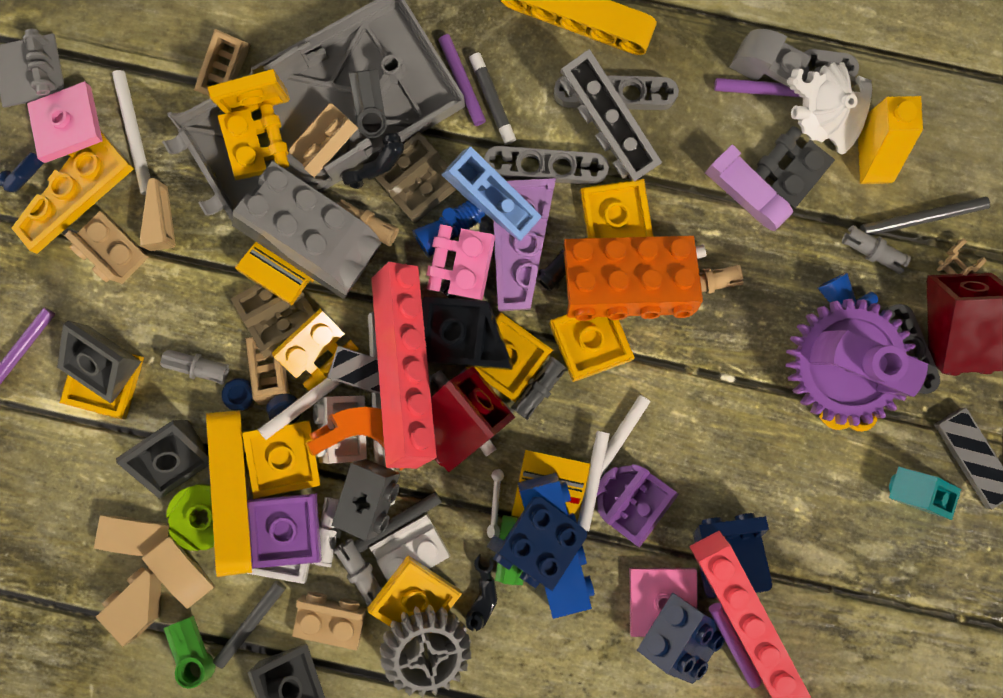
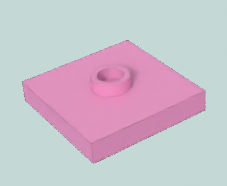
(64, 122)
(651, 590)

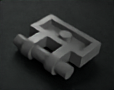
(802, 172)

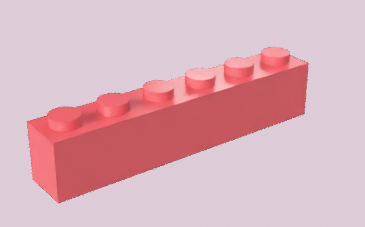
(403, 367)
(748, 617)

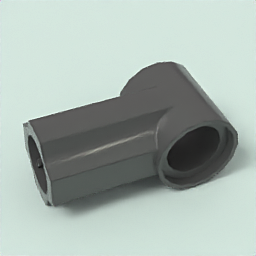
(367, 99)

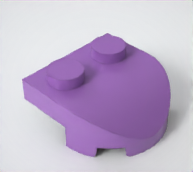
(633, 501)

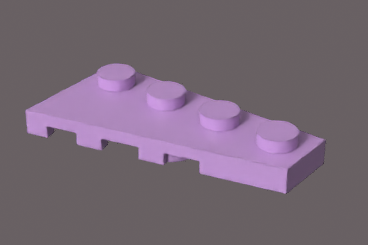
(519, 260)

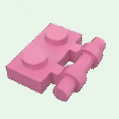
(470, 263)

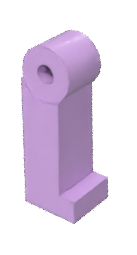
(749, 189)

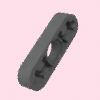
(923, 354)

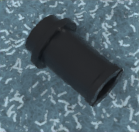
(553, 273)

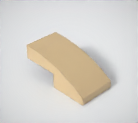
(129, 535)
(178, 572)

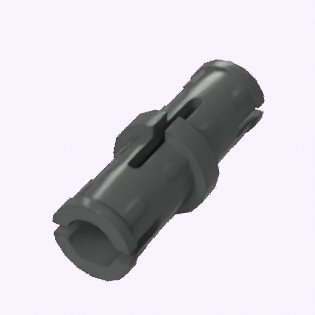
(539, 388)

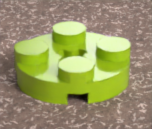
(182, 518)

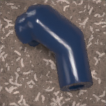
(21, 174)

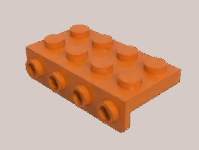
(632, 277)

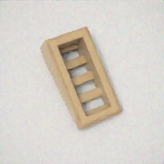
(215, 50)
(157, 223)
(260, 395)

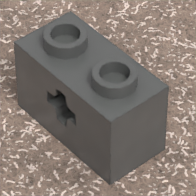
(366, 499)

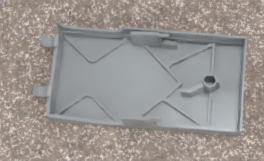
(316, 72)

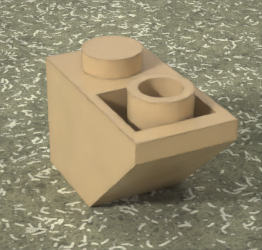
(134, 609)

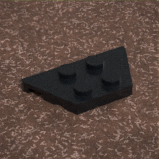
(463, 334)

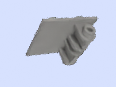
(29, 69)

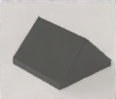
(95, 360)
(166, 458)
(286, 675)

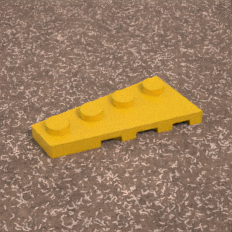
(71, 193)

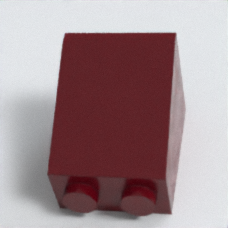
(965, 322)
(465, 417)

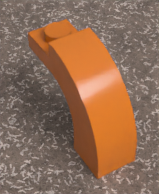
(348, 423)

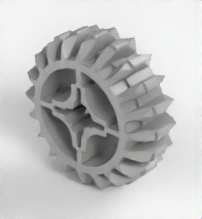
(445, 653)

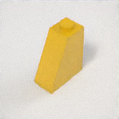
(888, 138)

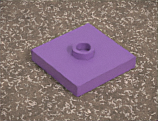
(284, 530)

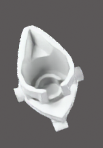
(830, 105)

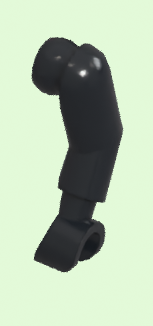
(383, 163)
(486, 600)

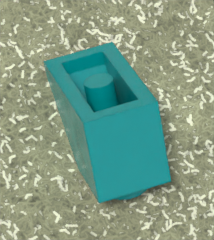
(924, 492)

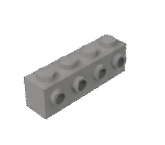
(610, 115)

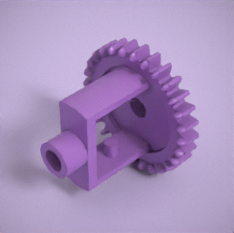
(854, 362)

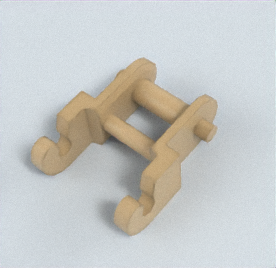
(953, 253)

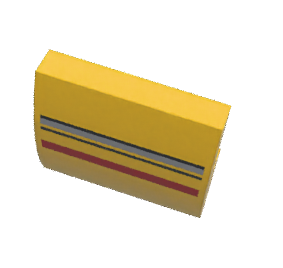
(273, 273)
(568, 470)

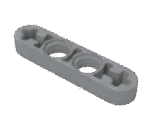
(640, 82)
(546, 159)

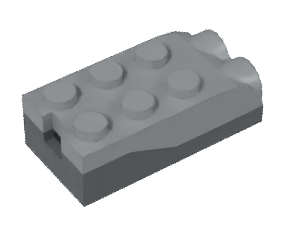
(306, 230)

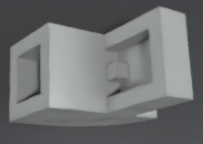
(768, 54)

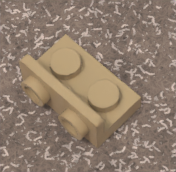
(322, 139)
(107, 248)
(329, 620)

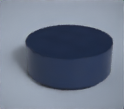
(238, 395)
(280, 403)

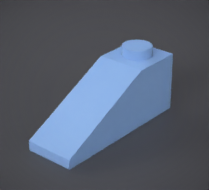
(491, 193)

